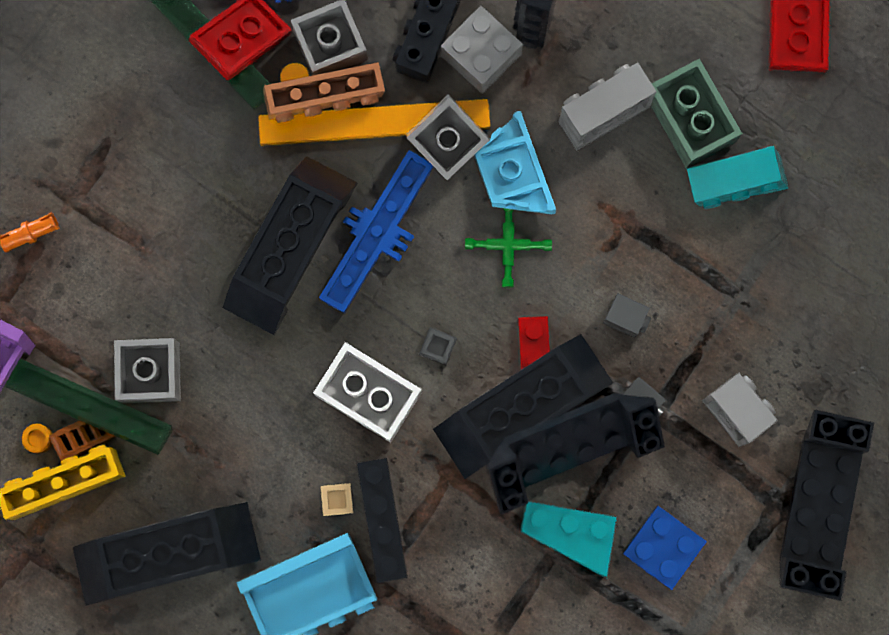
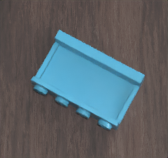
(309, 590)

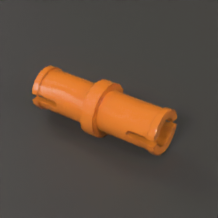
(28, 232)

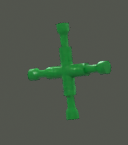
(508, 245)

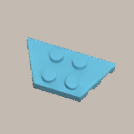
(513, 170)

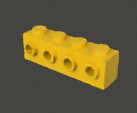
(60, 483)

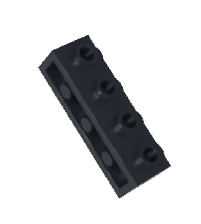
(533, 21)
(424, 38)

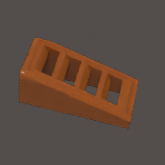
(61, 450)

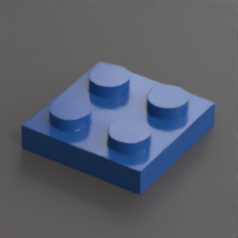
(664, 547)

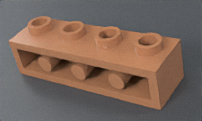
(323, 91)

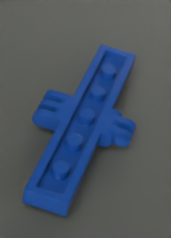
(376, 232)

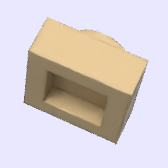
(337, 499)

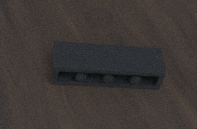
(382, 520)

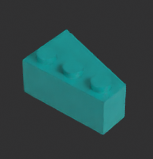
(737, 177)
(573, 533)

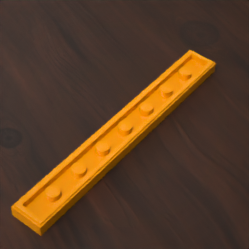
(359, 123)

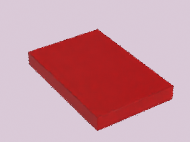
(799, 35)
(239, 36)

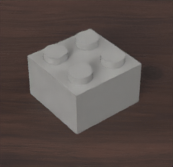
(329, 38)
(481, 49)
(447, 137)
(147, 370)
(740, 409)

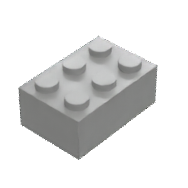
(606, 105)

